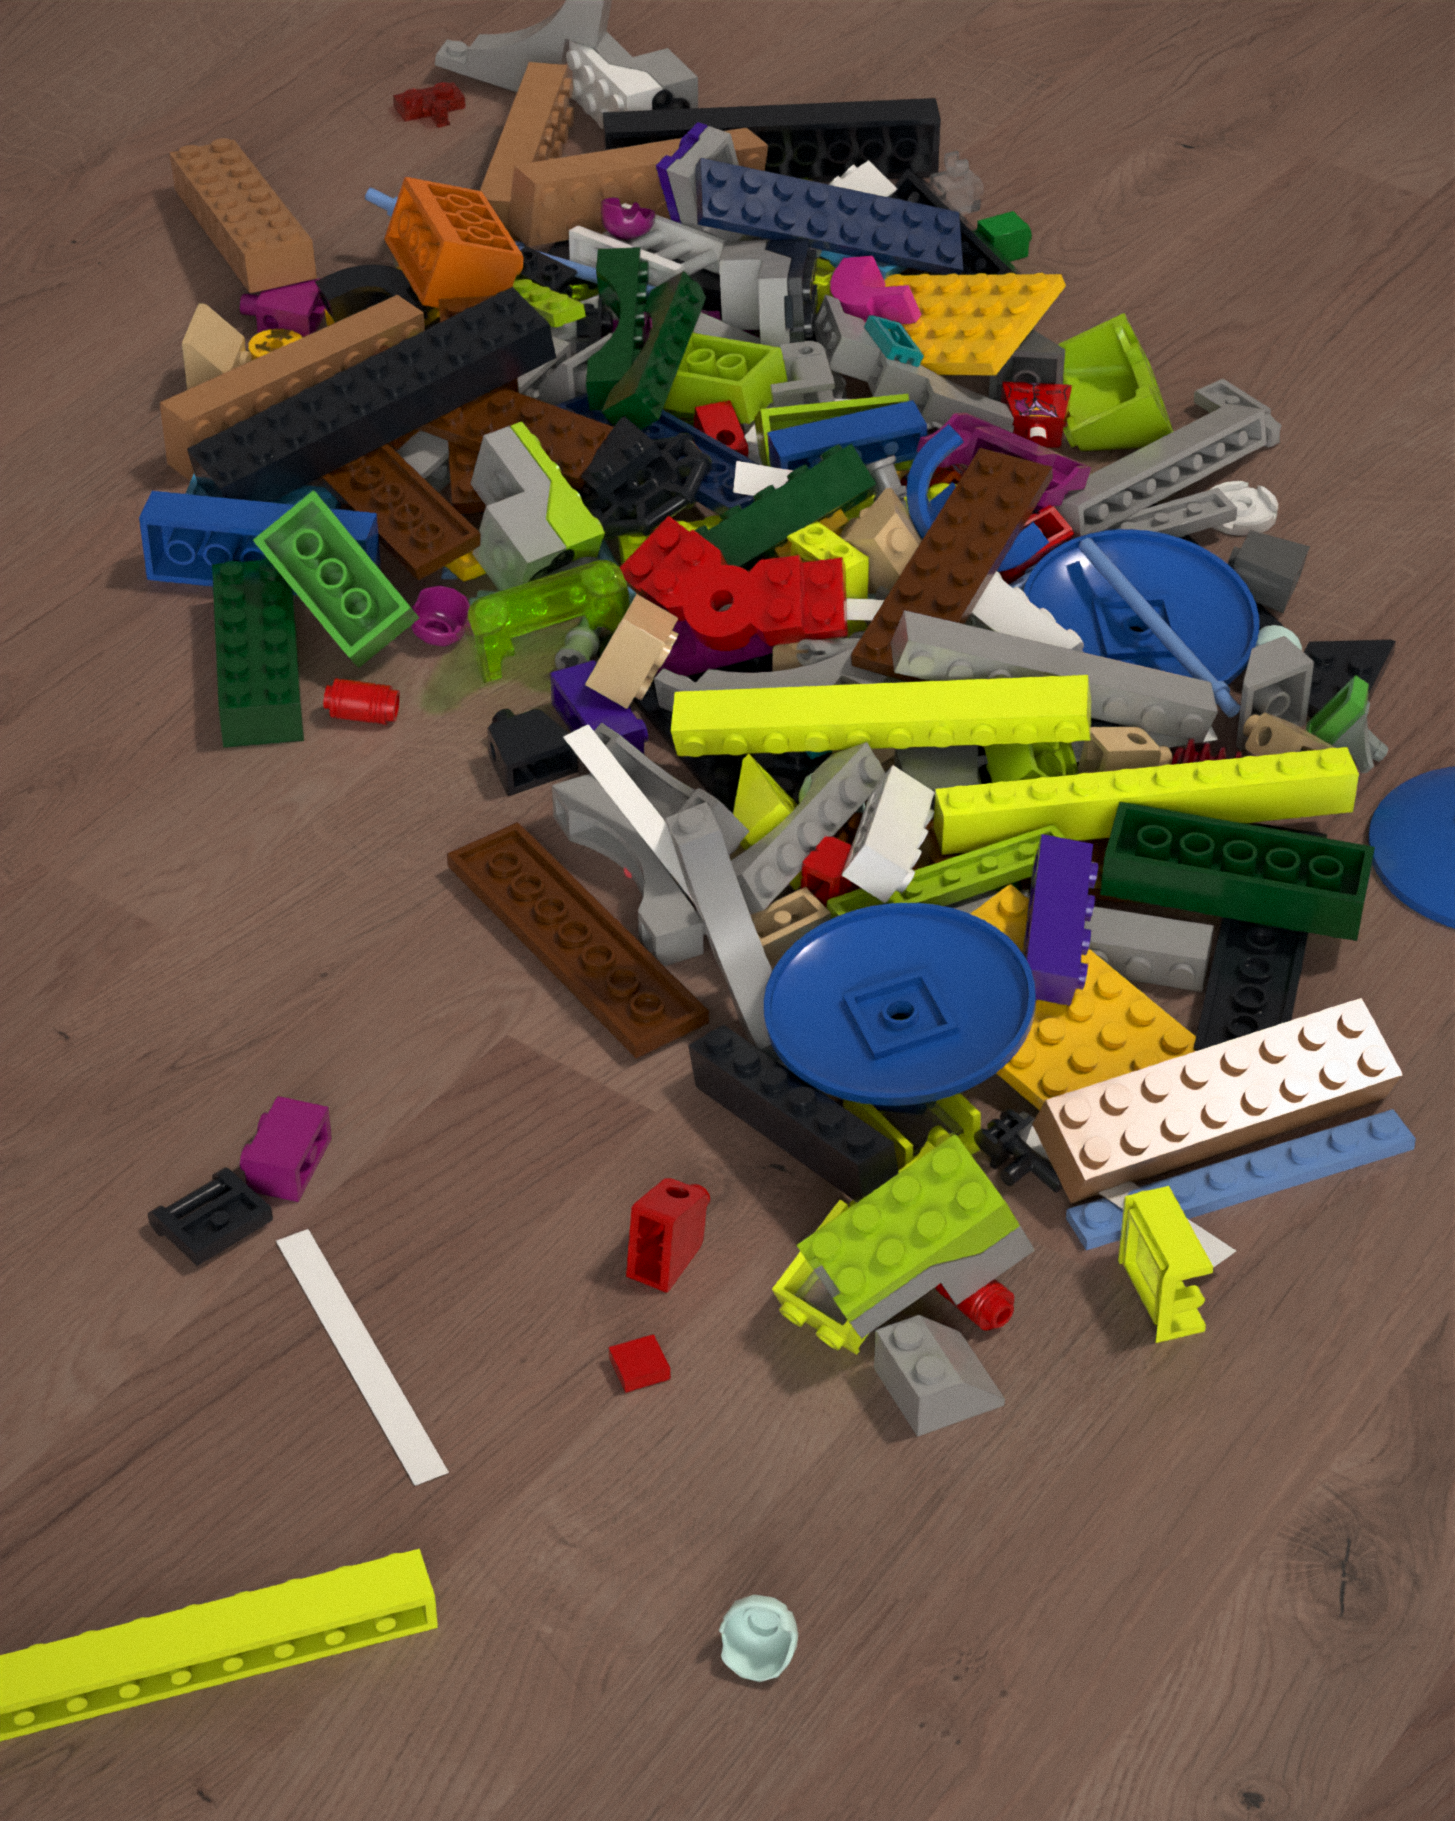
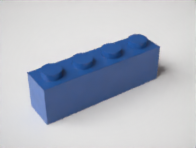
(872, 433)

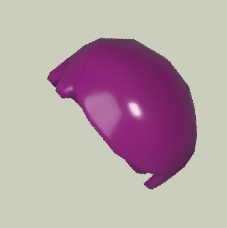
(626, 223)
(440, 615)

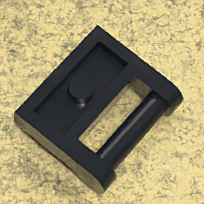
(212, 1217)

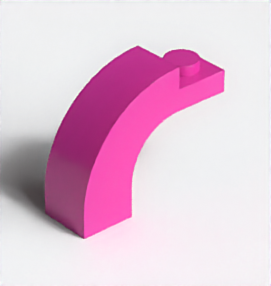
(863, 292)

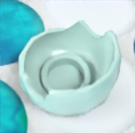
(758, 1637)

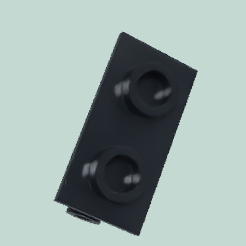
(546, 271)
(595, 324)

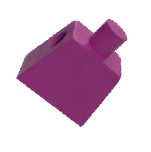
(286, 307)

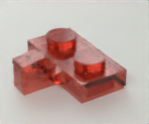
(430, 102)

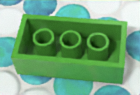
(336, 579)

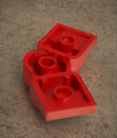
(775, 599)

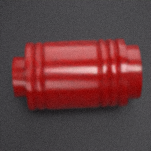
(362, 701)
(987, 1307)

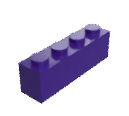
(1057, 917)

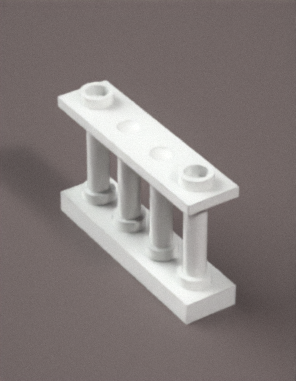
(666, 236)

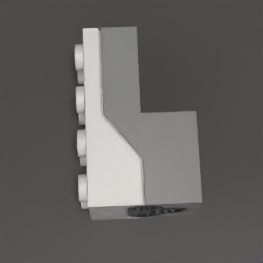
(616, 82)

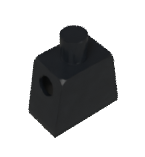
(528, 750)

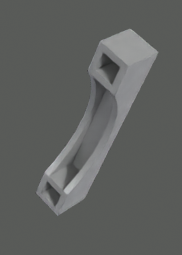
(666, 792)
(834, 796)
(665, 917)

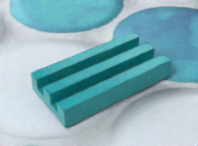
(893, 342)

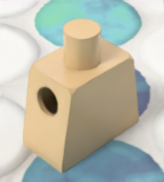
(1276, 736)
(1121, 749)

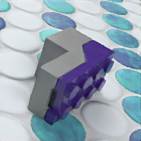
(678, 176)

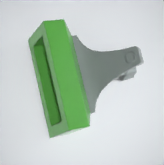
(1345, 724)

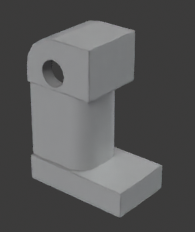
(807, 376)

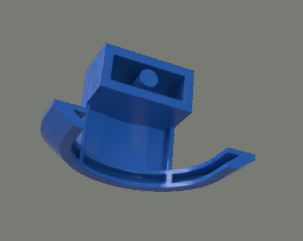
(924, 512)

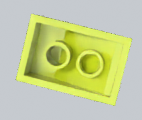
(761, 805)

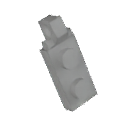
(1223, 393)

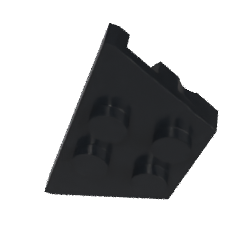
(1340, 661)

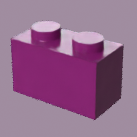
(286, 1148)

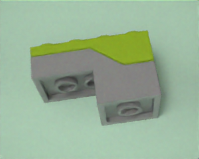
(530, 513)
(912, 1233)

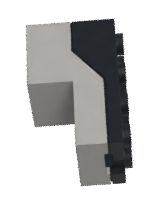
(770, 288)

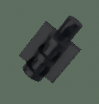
(1007, 1139)

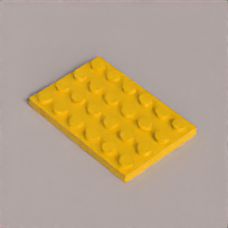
(975, 319)
(1096, 1038)

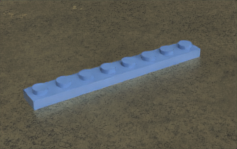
(1257, 1173)

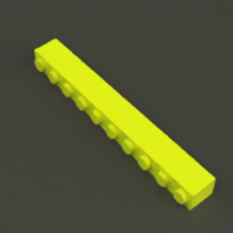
(882, 715)
(1087, 803)
(214, 1643)

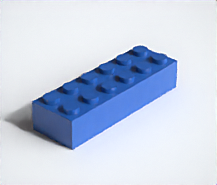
(192, 532)

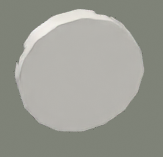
(1255, 508)

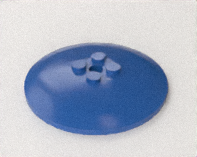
(1181, 582)
(1417, 844)
(941, 967)

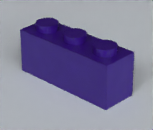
(583, 706)

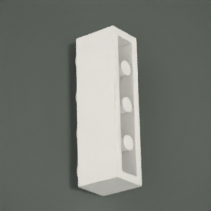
(1011, 613)
(890, 835)

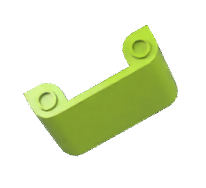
(1113, 390)

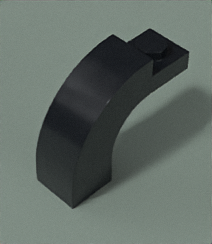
(363, 287)

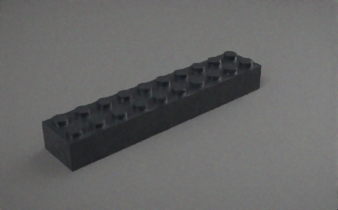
(806, 138)
(374, 401)

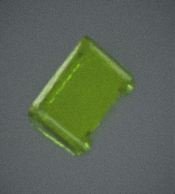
(587, 590)

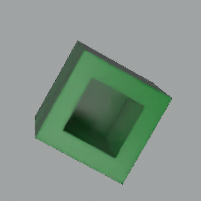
(1007, 234)

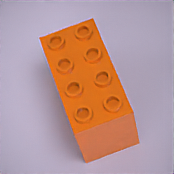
(450, 242)

